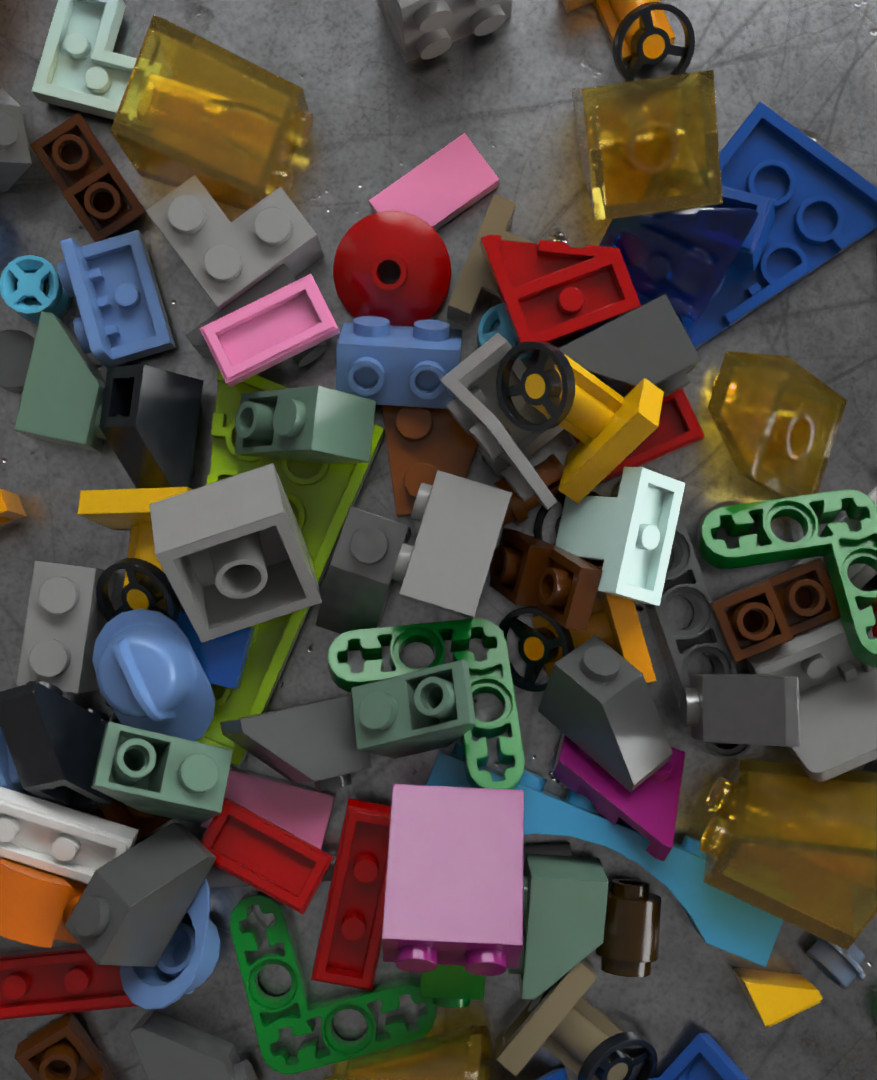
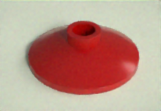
(416, 250)

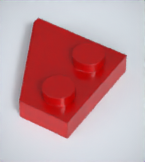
(558, 288)

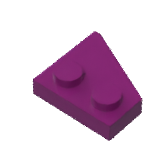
(647, 809)

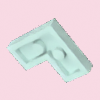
(79, 59)

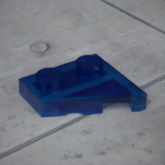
(680, 252)

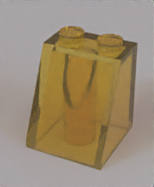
(209, 117)
(649, 144)
(796, 846)

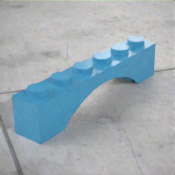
(712, 912)

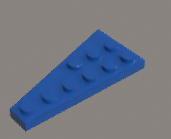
(817, 215)

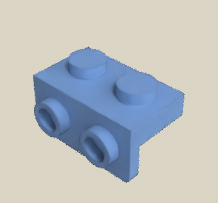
(115, 298)
(397, 361)

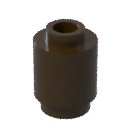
(630, 929)

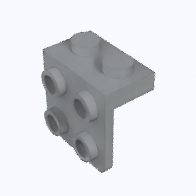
(480, 414)
(834, 699)

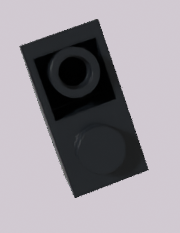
(152, 423)
(53, 744)

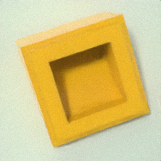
(776, 994)

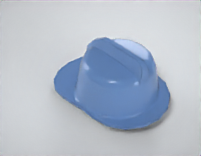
(153, 675)
(183, 965)

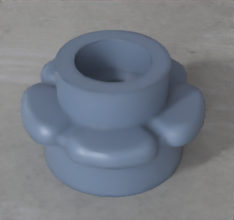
(837, 963)

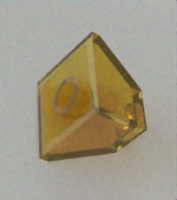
(776, 421)

